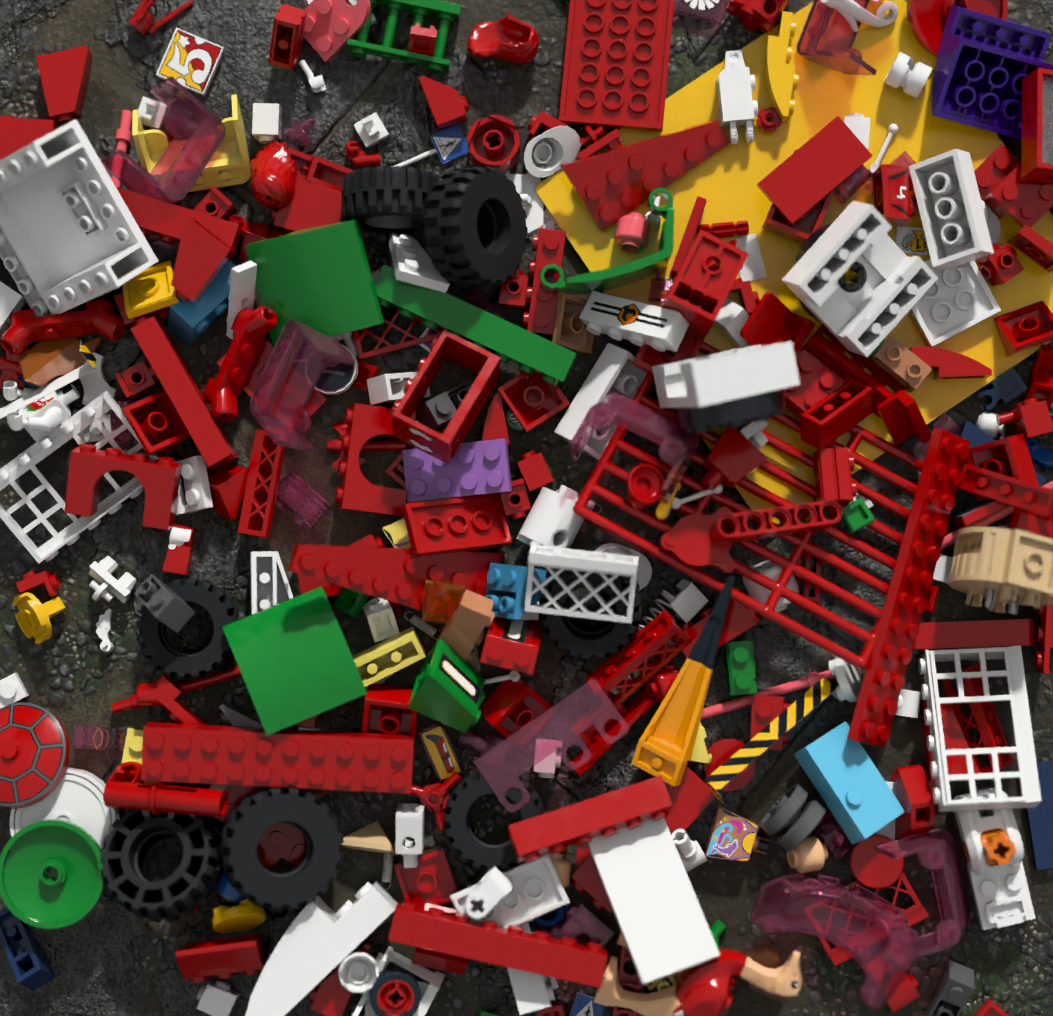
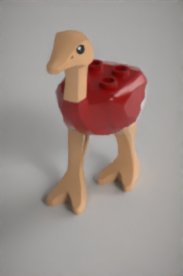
(702, 988)

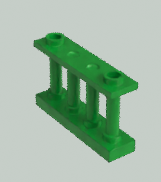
(446, 13)

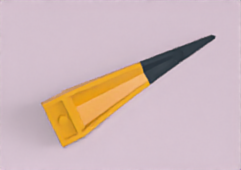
(674, 727)

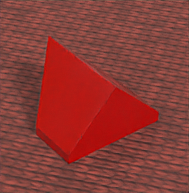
(227, 489)

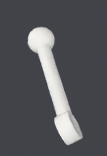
(893, 128)
(677, 502)
(514, 676)

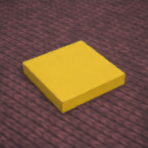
(150, 290)

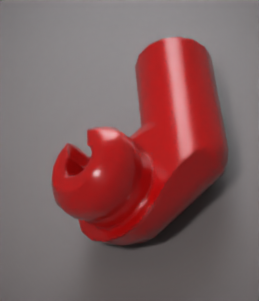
(359, 157)

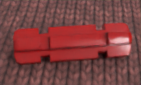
(726, 229)

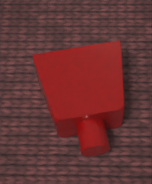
(731, 460)

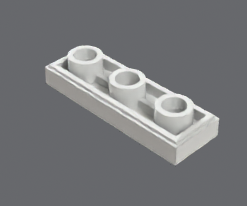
(241, 292)

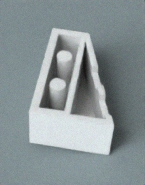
(267, 581)

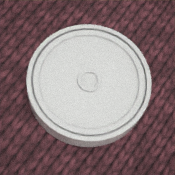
(74, 800)

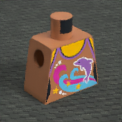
(733, 837)

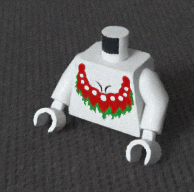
(41, 415)

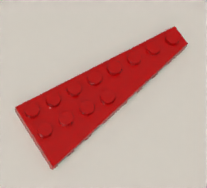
(392, 571)

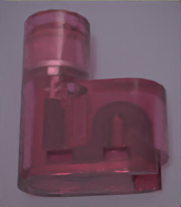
(852, 184)

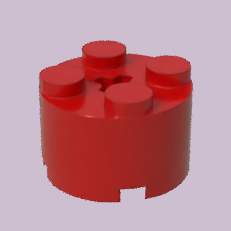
(487, 132)

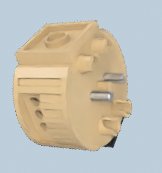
(1003, 568)

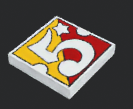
(190, 61)

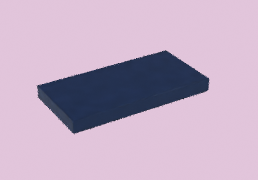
(1041, 819)

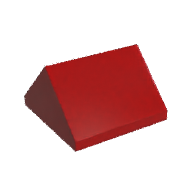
(1025, 327)

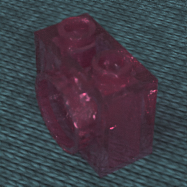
(583, 920)

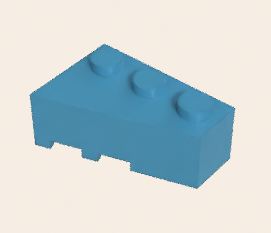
(192, 318)

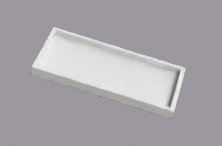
(653, 900)

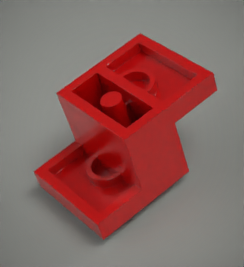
(1008, 193)

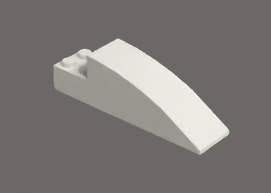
(315, 947)

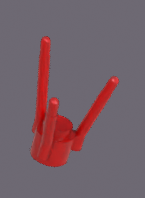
(143, 20)

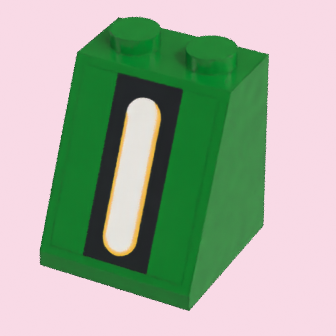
(447, 689)

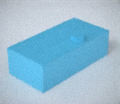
(849, 783)

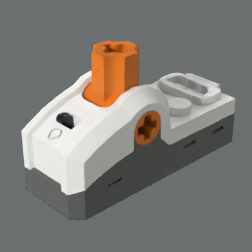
(993, 863)

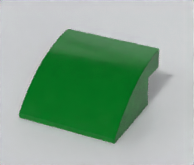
(317, 279)
(294, 660)

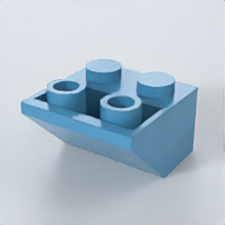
(508, 589)

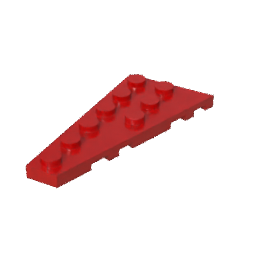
(625, 176)

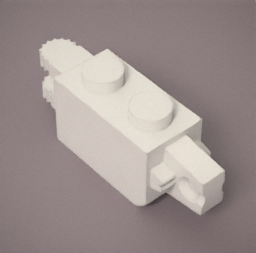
(735, 96)

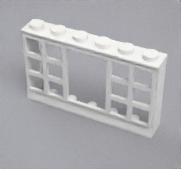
(43, 448)
(1021, 725)

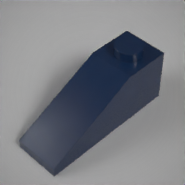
(24, 952)

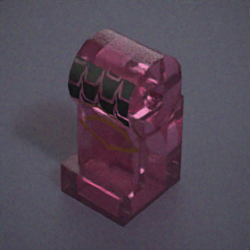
(98, 737)

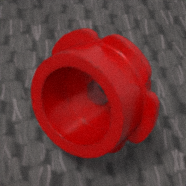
(762, 121)

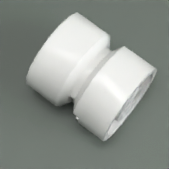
(908, 75)

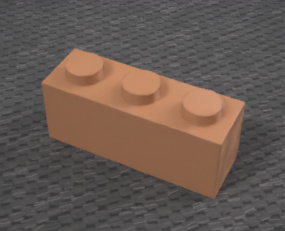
(467, 624)

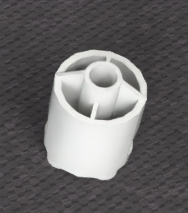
(552, 519)

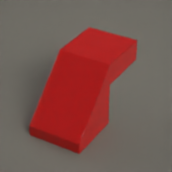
(1041, 376)

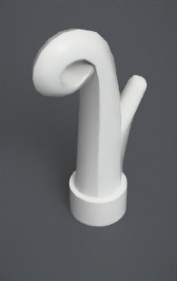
(853, 11)

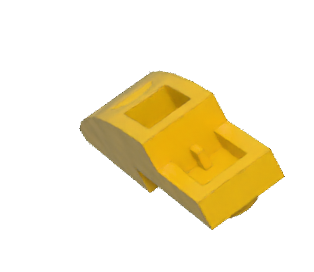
(778, 75)

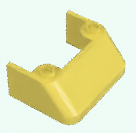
(226, 167)

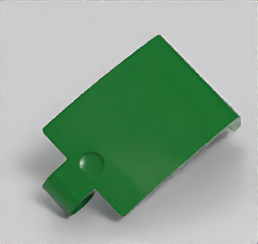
(626, 273)

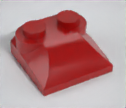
(532, 399)

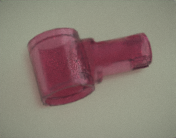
(478, 742)

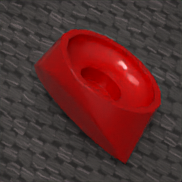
(644, 486)

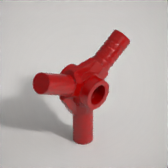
(436, 797)

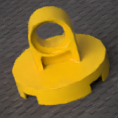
(35, 617)

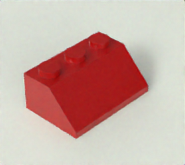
(222, 957)

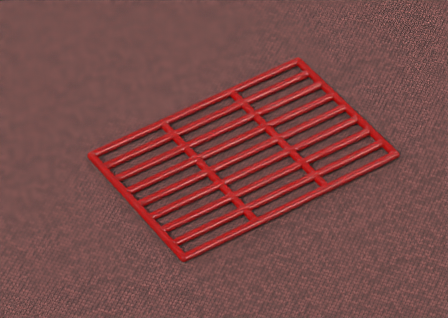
(801, 543)

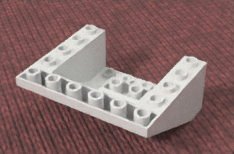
(66, 224)

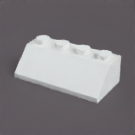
(609, 375)

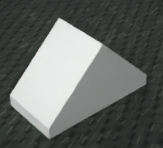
(731, 320)

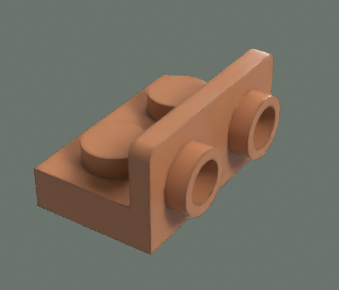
(901, 364)

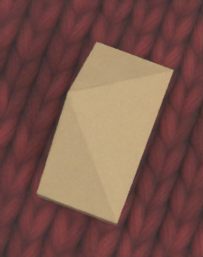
(370, 838)

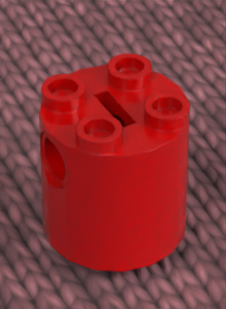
(757, 13)

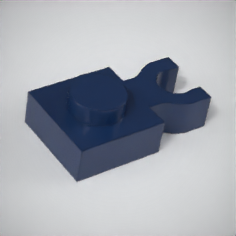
(1005, 386)

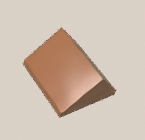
(569, 328)

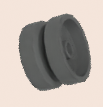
(792, 817)

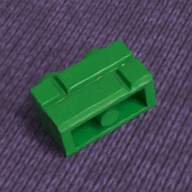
(740, 667)

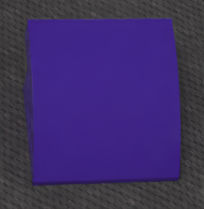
(983, 70)

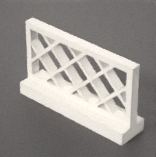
(581, 561)

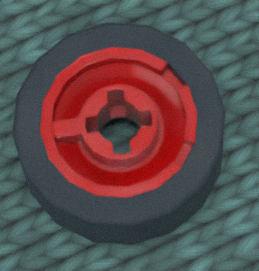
(389, 981)

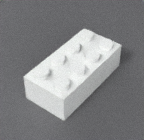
(951, 209)

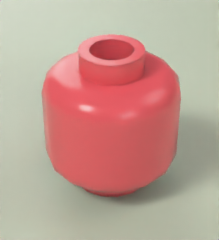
(632, 233)

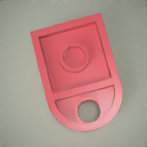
(333, 23)

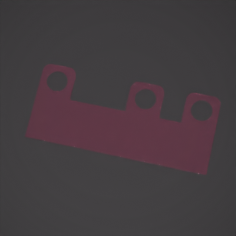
(548, 733)

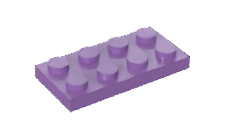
(473, 471)

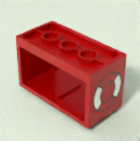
(465, 355)

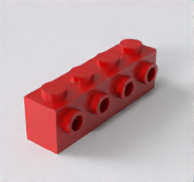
(543, 303)

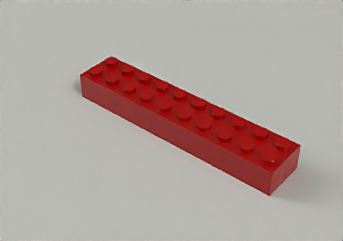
(277, 760)

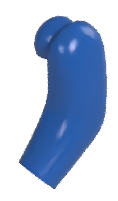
(1039, 455)

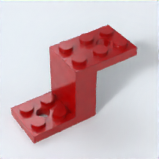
(697, 296)

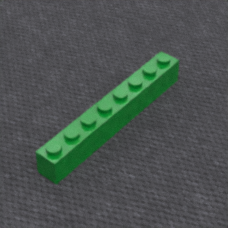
(476, 326)

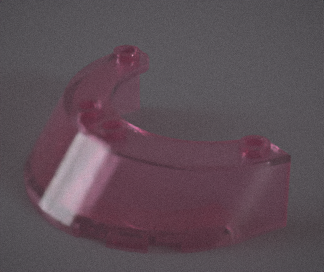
(849, 918)

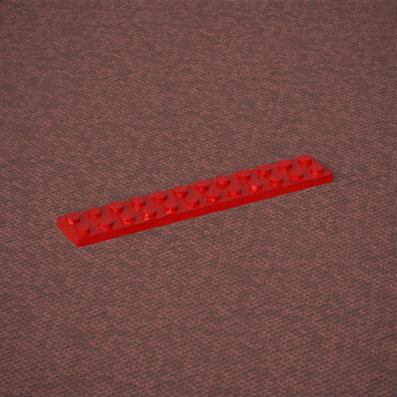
(909, 588)

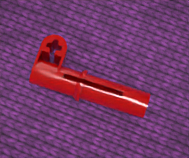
(130, 792)

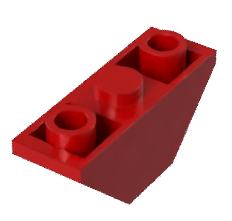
(917, 801)

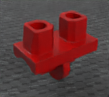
(609, 142)

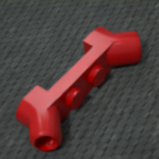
(28, 328)
(250, 331)
(165, 692)

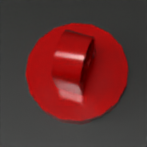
(721, 752)

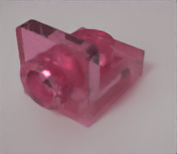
(833, 836)

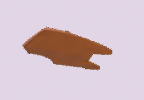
(53, 359)

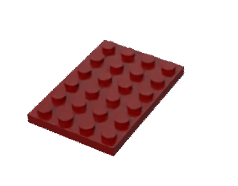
(616, 63)

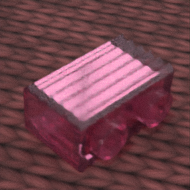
(301, 500)

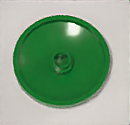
(51, 874)

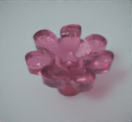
(300, 130)

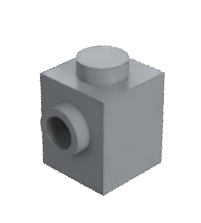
(217, 998)

